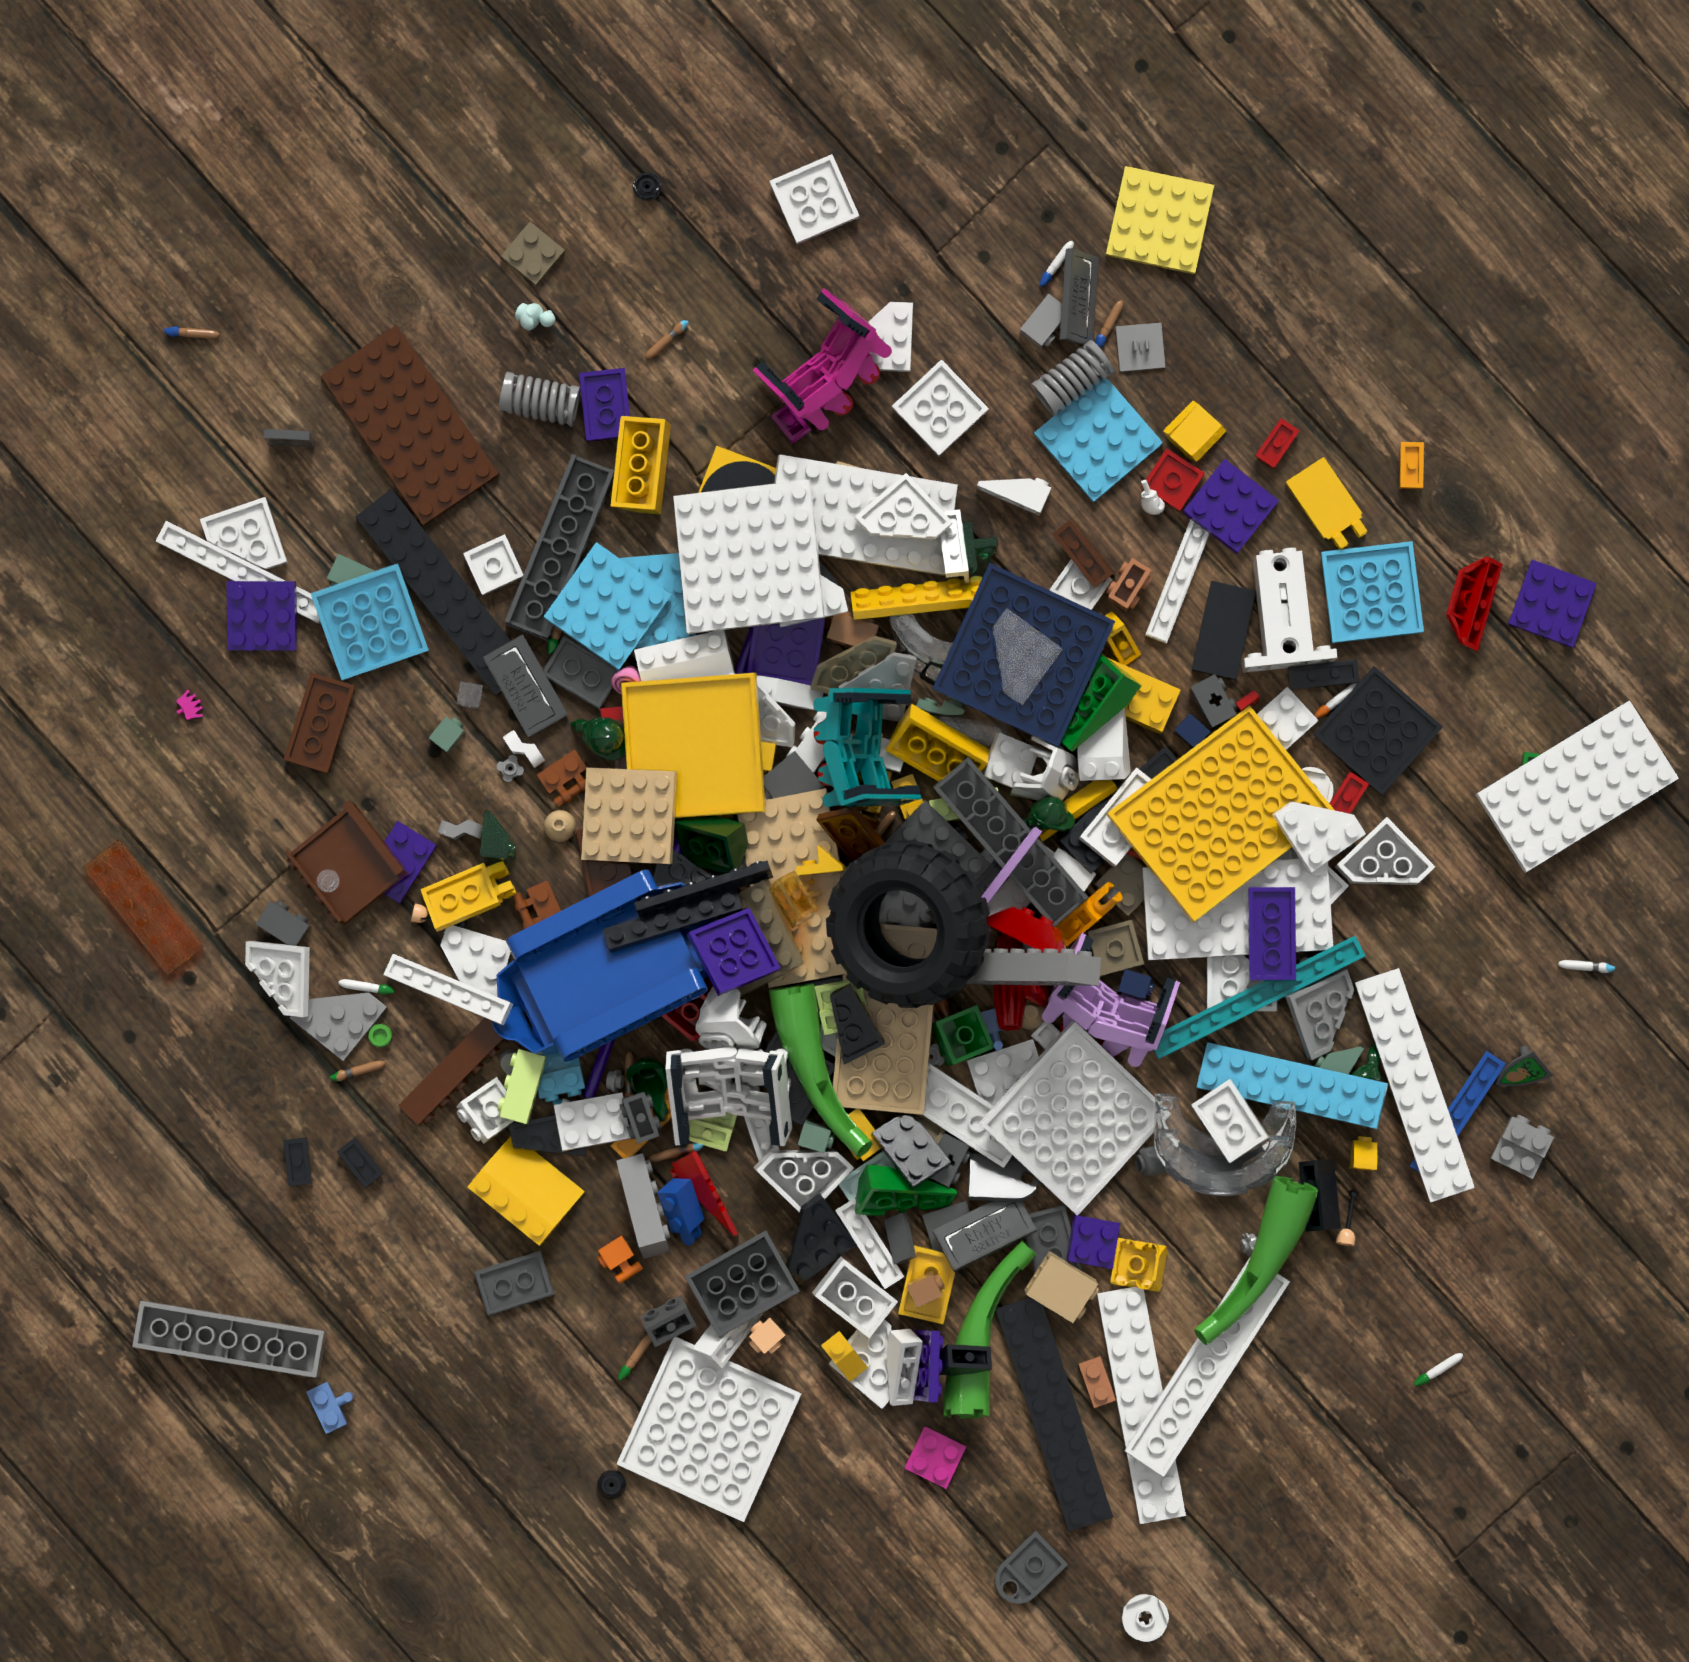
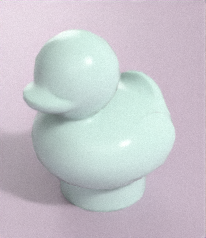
(532, 314)

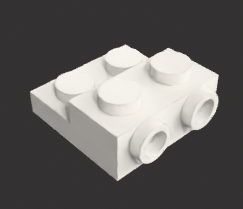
(482, 1113)

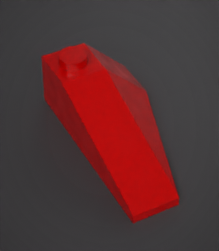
(693, 1168)

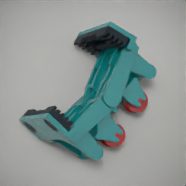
(862, 752)

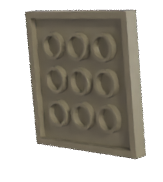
(775, 930)

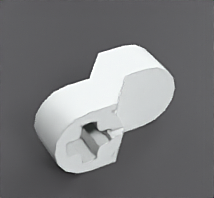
(518, 747)

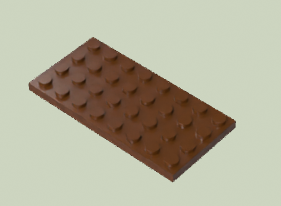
(410, 425)

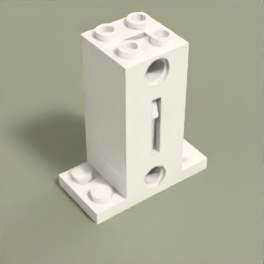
(1283, 614)

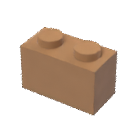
(850, 632)
(926, 1288)

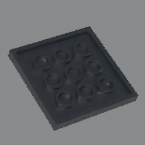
(1377, 730)

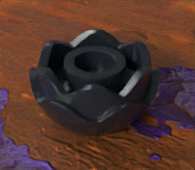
(647, 179)
(618, 1481)

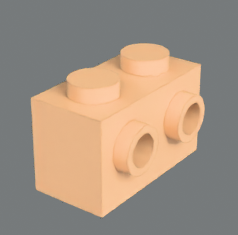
(766, 1336)

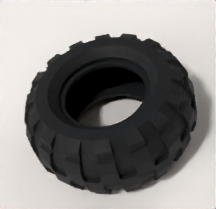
(955, 905)

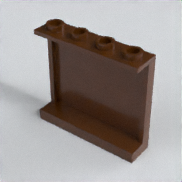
(357, 855)

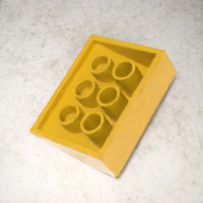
(526, 1190)

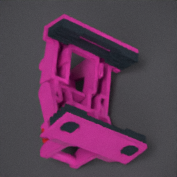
(832, 369)

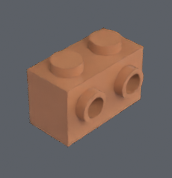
(1133, 578)

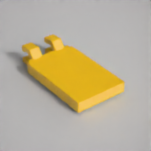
(1326, 502)
(467, 894)

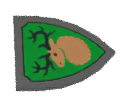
(1523, 1070)

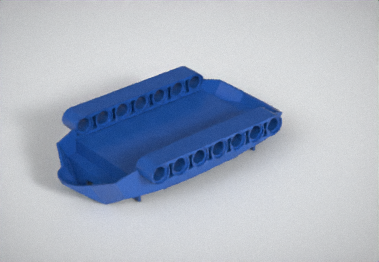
(580, 990)

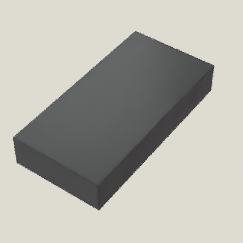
(900, 1238)

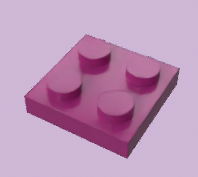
(935, 1457)

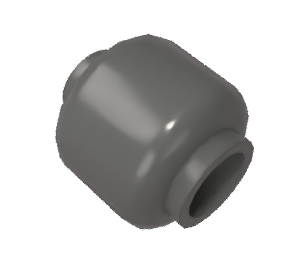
(1149, 1163)

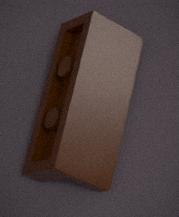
(1083, 553)

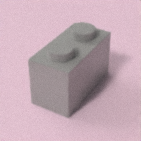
(1043, 323)

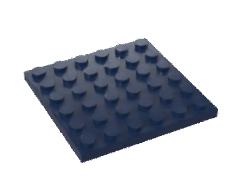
(972, 666)

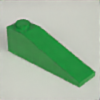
(1103, 697)
(885, 1189)

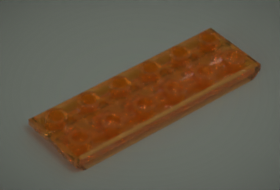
(143, 907)

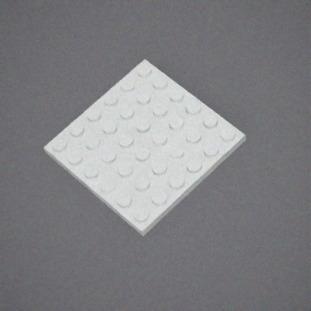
(749, 556)
(1073, 1117)
(708, 1429)

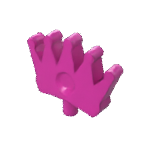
(189, 706)

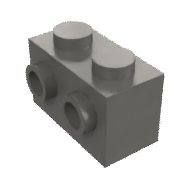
(637, 1109)
(668, 1320)

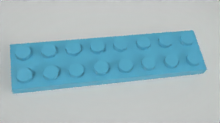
(1310, 1087)

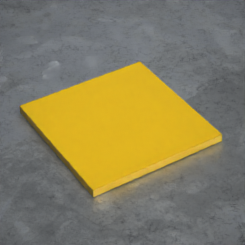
(705, 734)

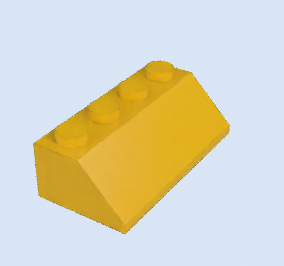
(641, 464)
(933, 744)

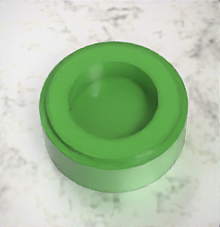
(380, 1035)

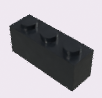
(1326, 1207)

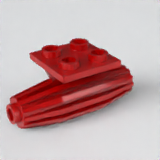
(1011, 999)

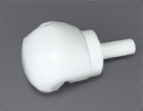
(1150, 501)

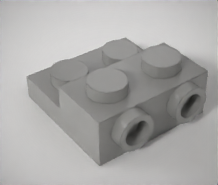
(1522, 1146)

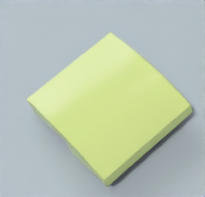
(825, 1006)
(713, 1131)

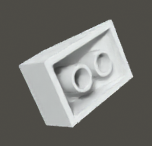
(1106, 752)
(854, 1297)

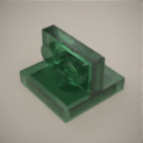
(983, 547)

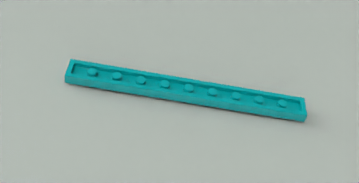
(1258, 997)

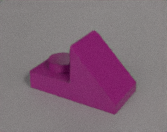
(790, 424)

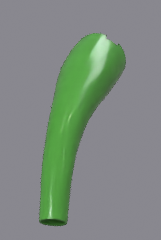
(800, 1035)
(1280, 1229)
(970, 1393)

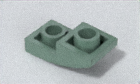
(948, 709)

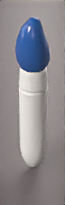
(1054, 266)

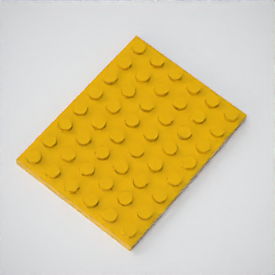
(1209, 814)

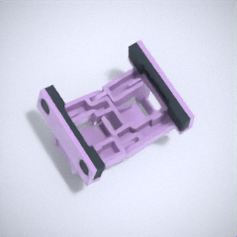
(1104, 1013)

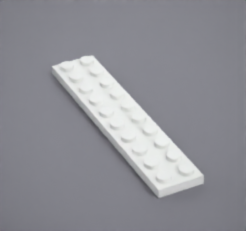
(1414, 1085)
(952, 1108)
(1197, 1384)
(1136, 1391)

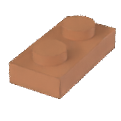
(1097, 1382)

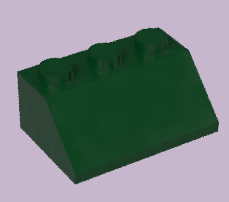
(712, 842)

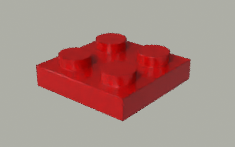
(1174, 479)

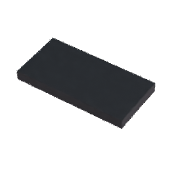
(1223, 630)

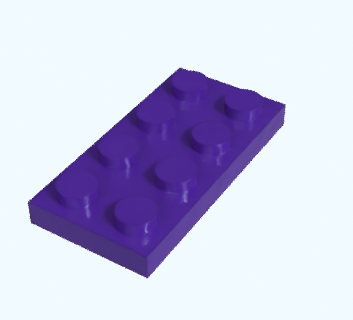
(1272, 933)

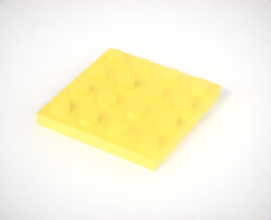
(1159, 220)

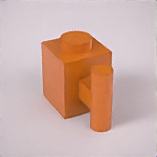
(617, 1254)

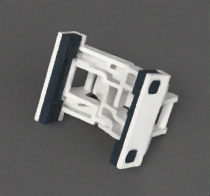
(716, 1071)

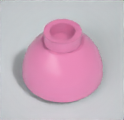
(624, 675)

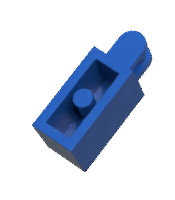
(682, 1209)

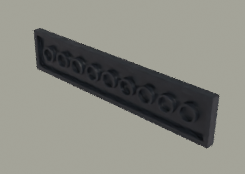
(434, 582)
(1054, 1413)

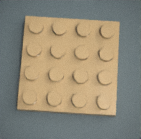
(629, 815)

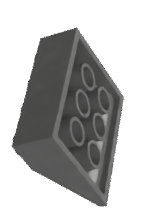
(742, 1283)

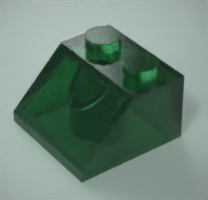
(495, 841)

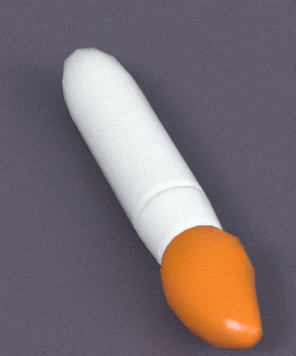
(1334, 702)

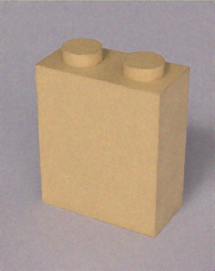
(1061, 1287)

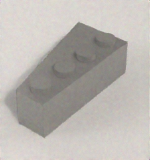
(643, 1206)

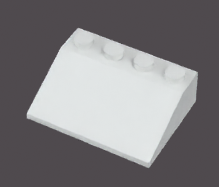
(686, 658)

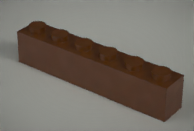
(452, 1073)

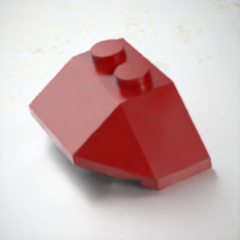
(1472, 600)
(1027, 929)

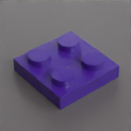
(1093, 1242)

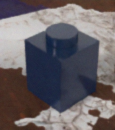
(1191, 731)
(1135, 984)

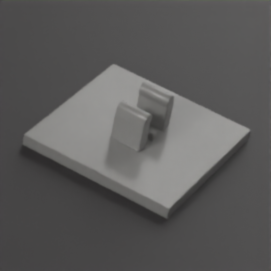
(1140, 347)

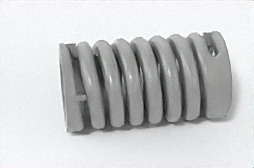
(1096, 360)
(539, 408)

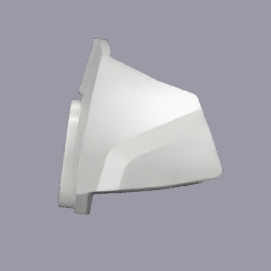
(1055, 781)
(721, 1025)

